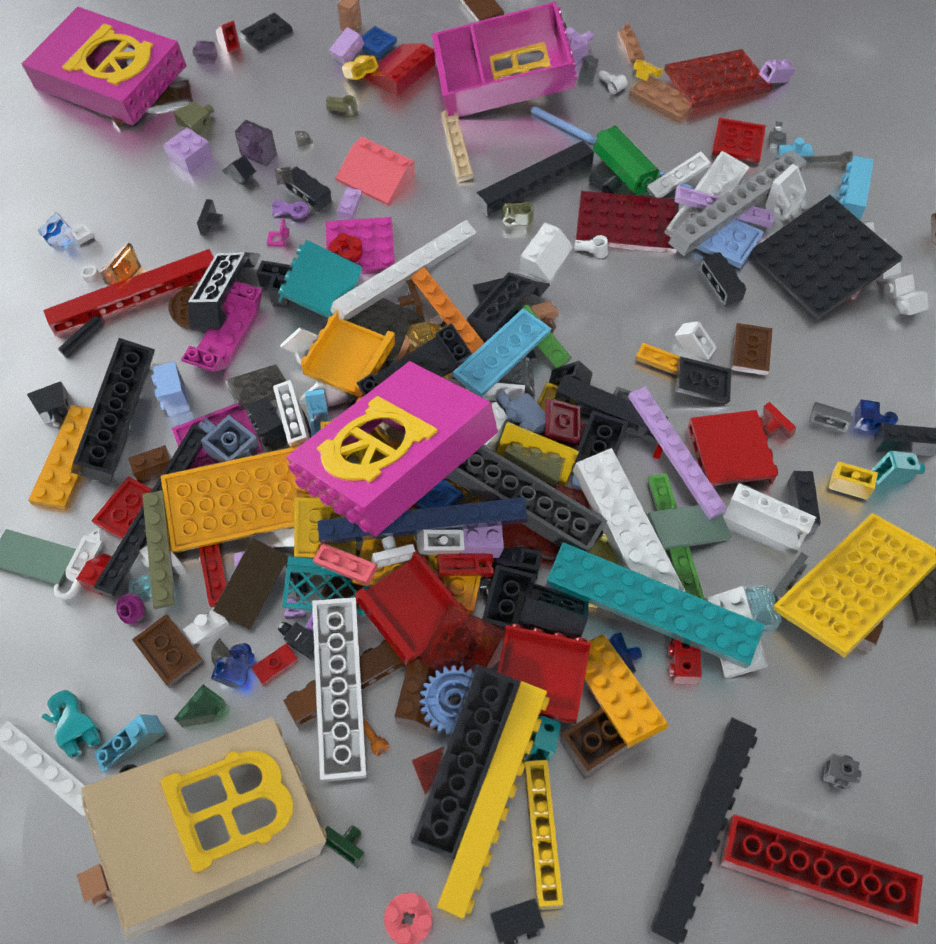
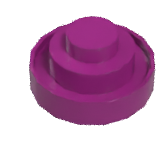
(130, 608)

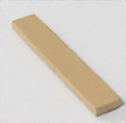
(457, 147)

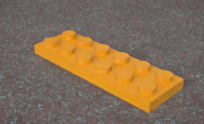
(56, 482)
(621, 694)

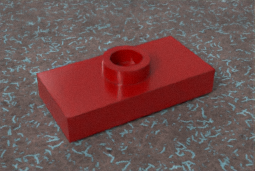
(274, 664)

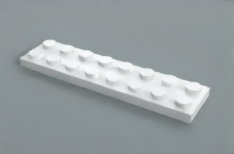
(719, 179)

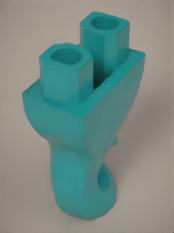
(72, 725)

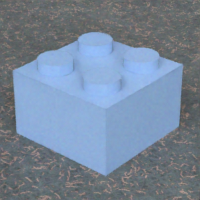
(170, 389)

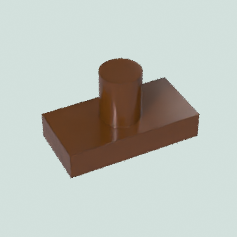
(412, 298)

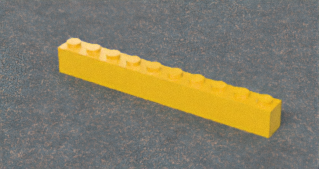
(492, 801)

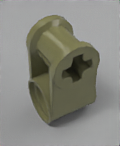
(520, 214)

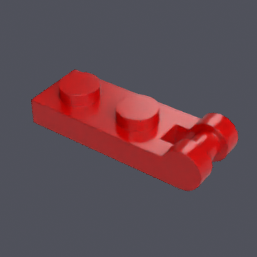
(465, 565)

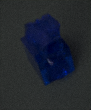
(869, 417)
(234, 670)

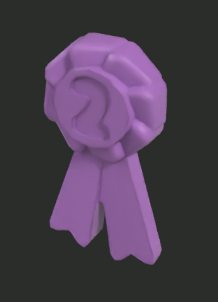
(297, 210)

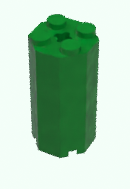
(625, 160)

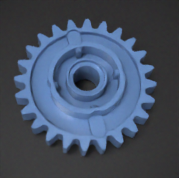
(438, 694)

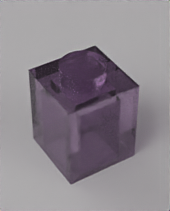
(205, 52)

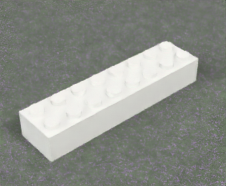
(627, 523)
(338, 690)

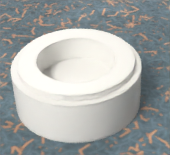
(89, 273)

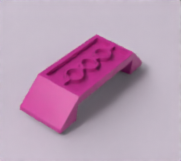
(220, 345)

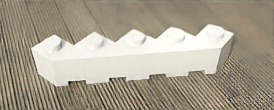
(900, 288)

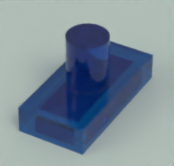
(625, 653)

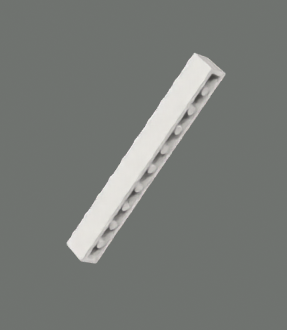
(397, 274)

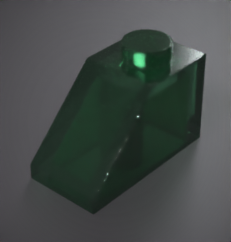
(201, 708)

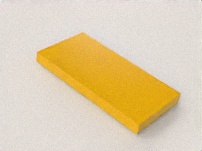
(516, 434)

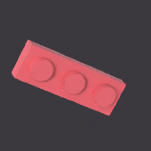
(345, 564)

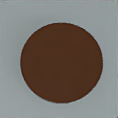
(179, 306)

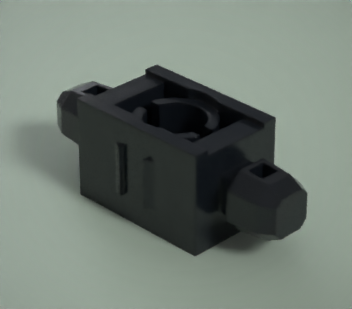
(298, 638)

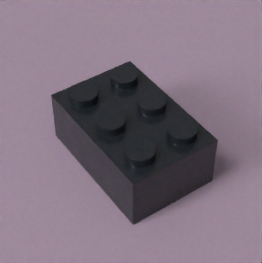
(601, 435)

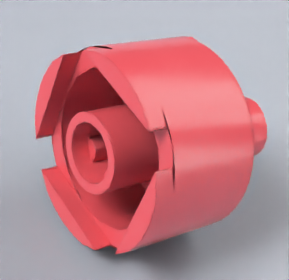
(411, 905)

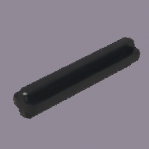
(80, 335)

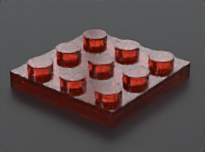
(461, 641)

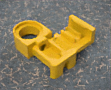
(645, 69)

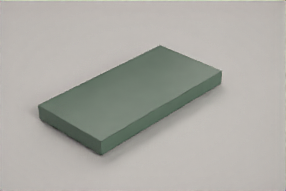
(687, 527)
(34, 557)

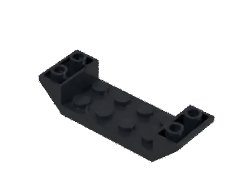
(206, 301)
(503, 303)
(438, 356)

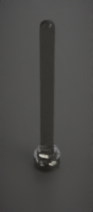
(844, 158)

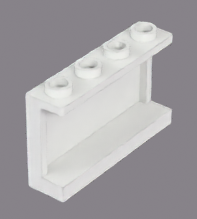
(768, 518)

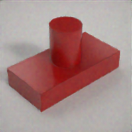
(777, 420)

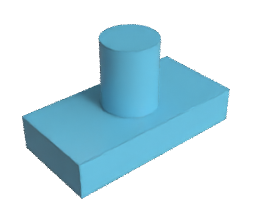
(799, 147)

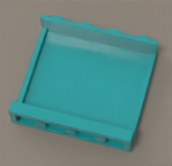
(318, 278)

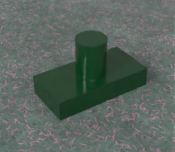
(345, 845)

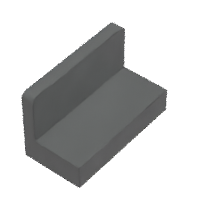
(831, 417)

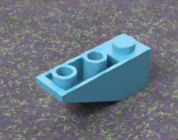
(129, 741)

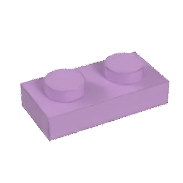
(349, 202)

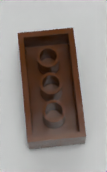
(593, 742)

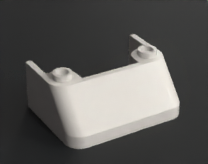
(300, 344)

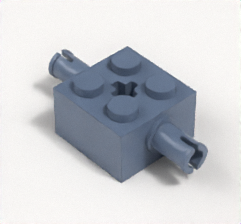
(523, 412)
(228, 440)

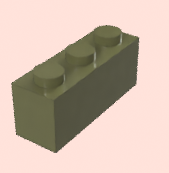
(539, 464)

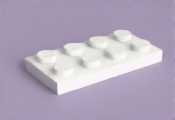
(737, 601)

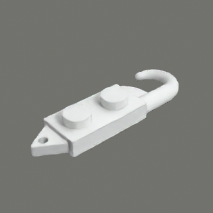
(87, 549)

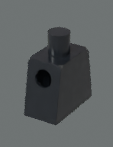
(51, 403)

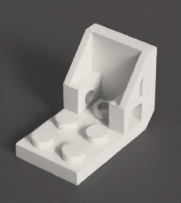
(788, 195)

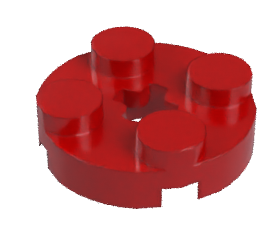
(350, 242)

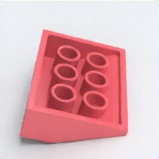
(376, 170)

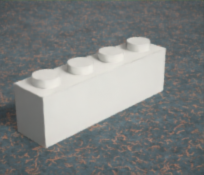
(291, 414)

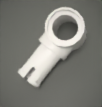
(614, 83)
(597, 246)

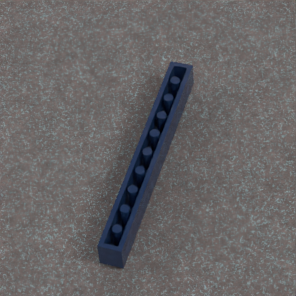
(436, 518)

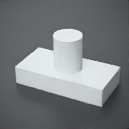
(392, 554)
(204, 627)

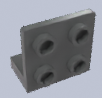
(521, 375)

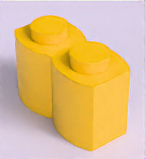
(359, 67)

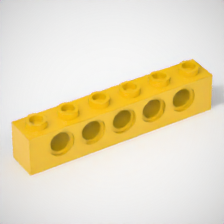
(543, 835)

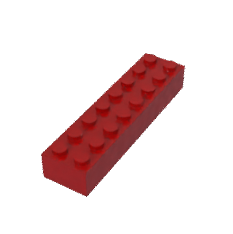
(822, 871)

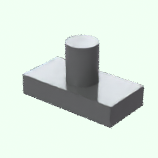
(588, 69)

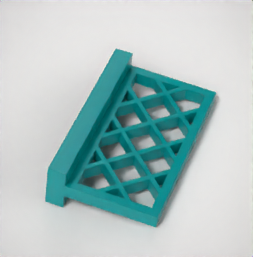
(307, 566)

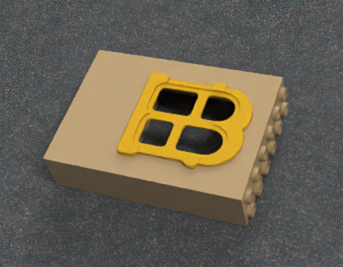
(151, 837)

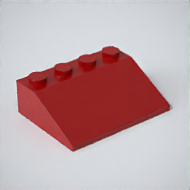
(402, 67)

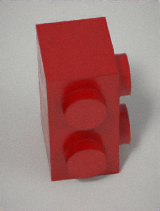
(685, 663)

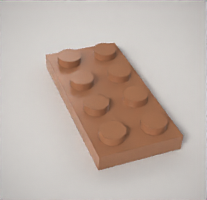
(661, 98)

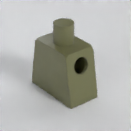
(194, 117)

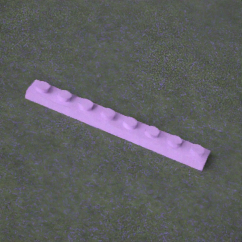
(677, 453)

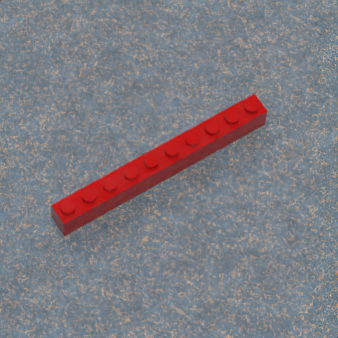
(128, 292)

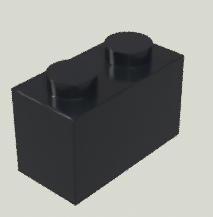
(517, 922)

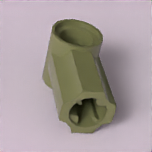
(346, 104)

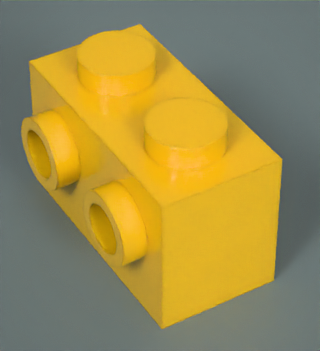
(853, 480)

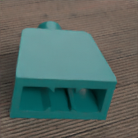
(897, 468)
(544, 740)

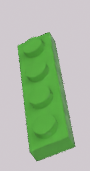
(551, 346)

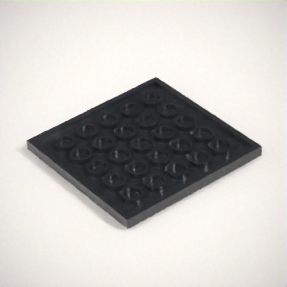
(825, 256)

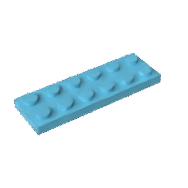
(501, 352)

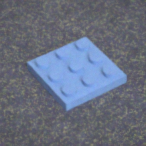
(733, 242)

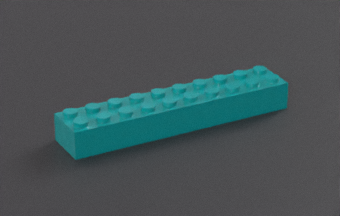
(656, 605)

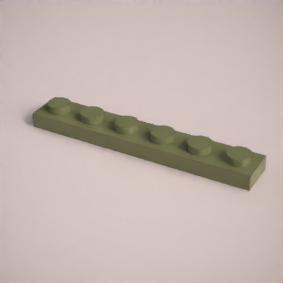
(158, 550)

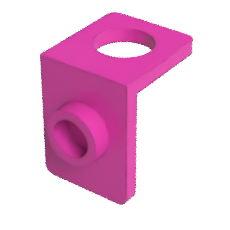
(284, 234)

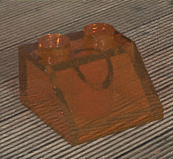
(121, 266)

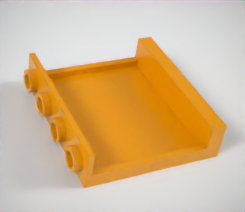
(346, 354)

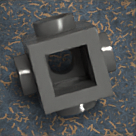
(842, 771)

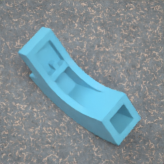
(317, 409)

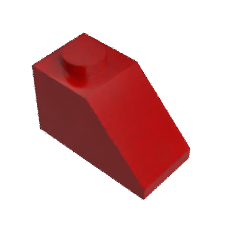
(228, 36)
(92, 571)

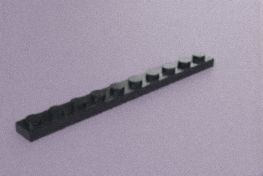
(135, 537)

